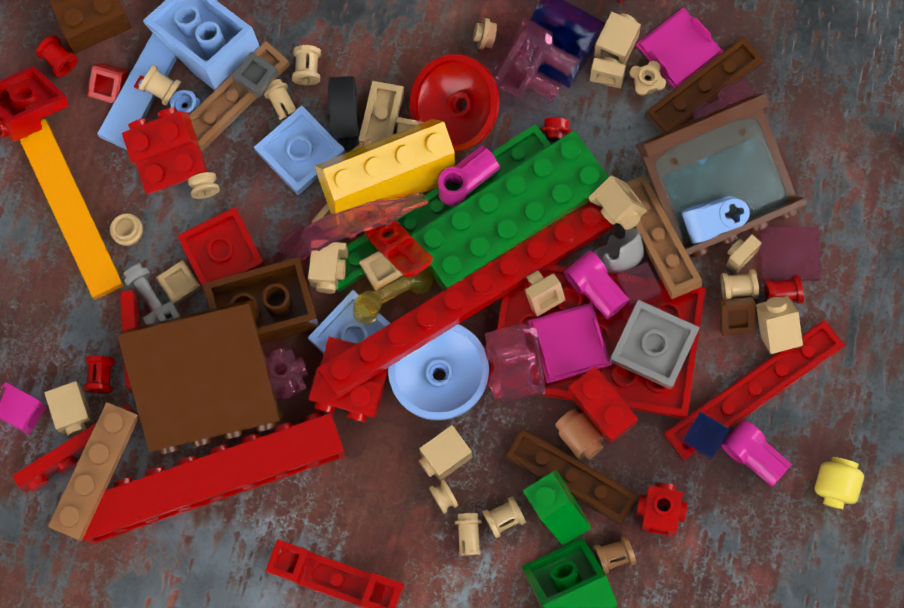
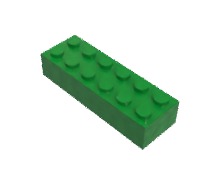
(511, 210)

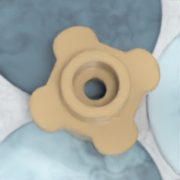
(643, 86)

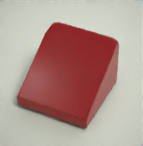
(106, 82)

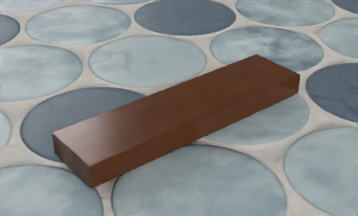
(704, 85)
(582, 480)

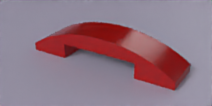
(333, 577)

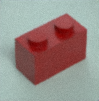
(602, 405)

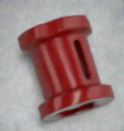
(56, 56)
(789, 287)
(98, 374)

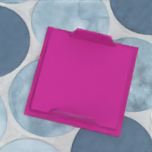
(679, 47)
(570, 342)

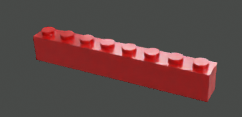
(215, 476)

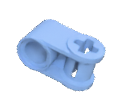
(709, 218)

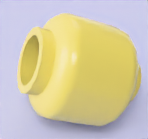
(839, 482)

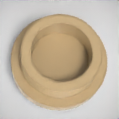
(485, 33)
(126, 229)

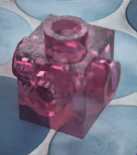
(292, 381)

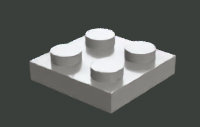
(654, 344)

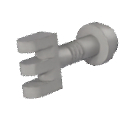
(136, 277)

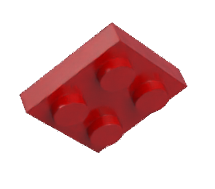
(220, 247)

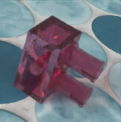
(523, 56)

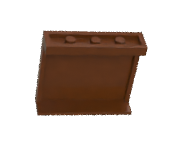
(199, 377)

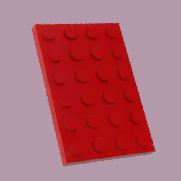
(635, 390)

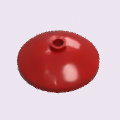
(444, 86)

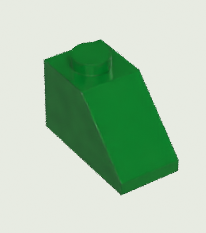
(557, 508)

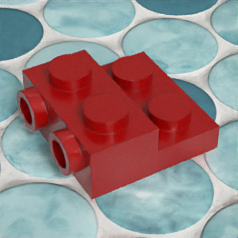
(25, 101)
(164, 150)
(359, 402)

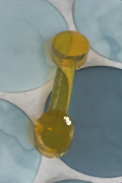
(369, 302)

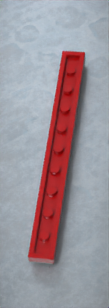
(463, 299)

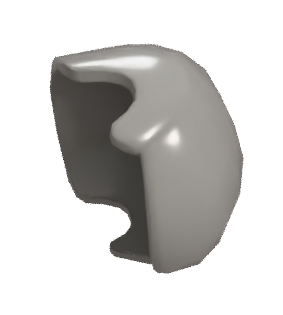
(622, 253)

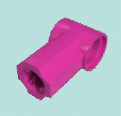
(468, 174)
(590, 277)
(748, 446)

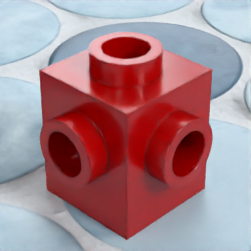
(660, 521)

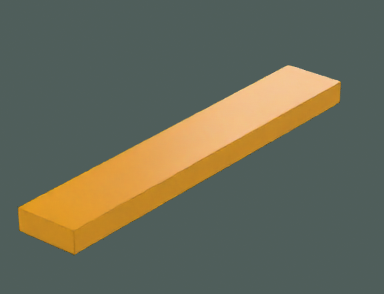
(71, 212)

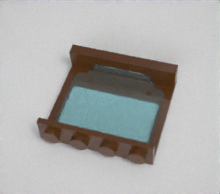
(720, 157)

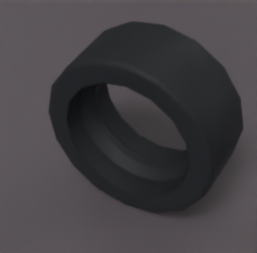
(343, 106)

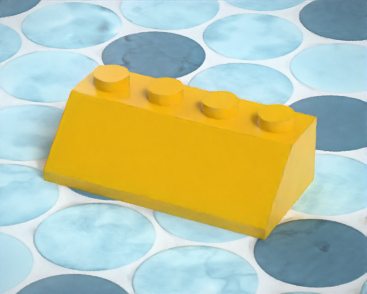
(388, 167)

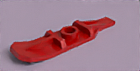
(399, 249)

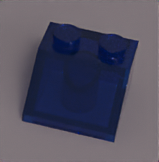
(571, 32)

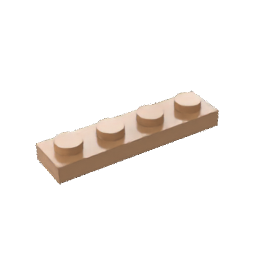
(229, 101)
(663, 243)
(93, 471)

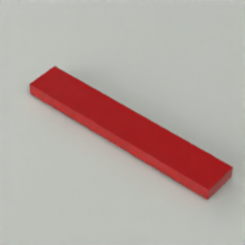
(761, 384)

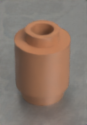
(580, 434)

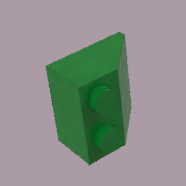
(570, 579)

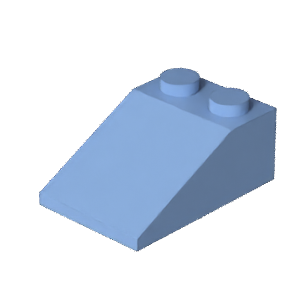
(203, 37)

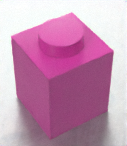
(20, 409)

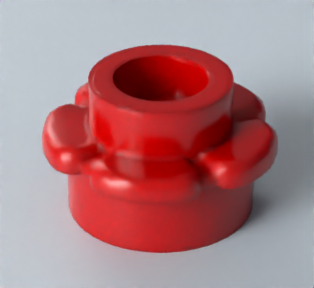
(555, 128)

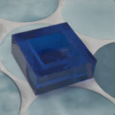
(705, 435)

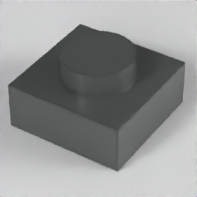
(255, 74)

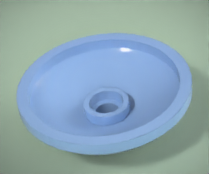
(466, 378)

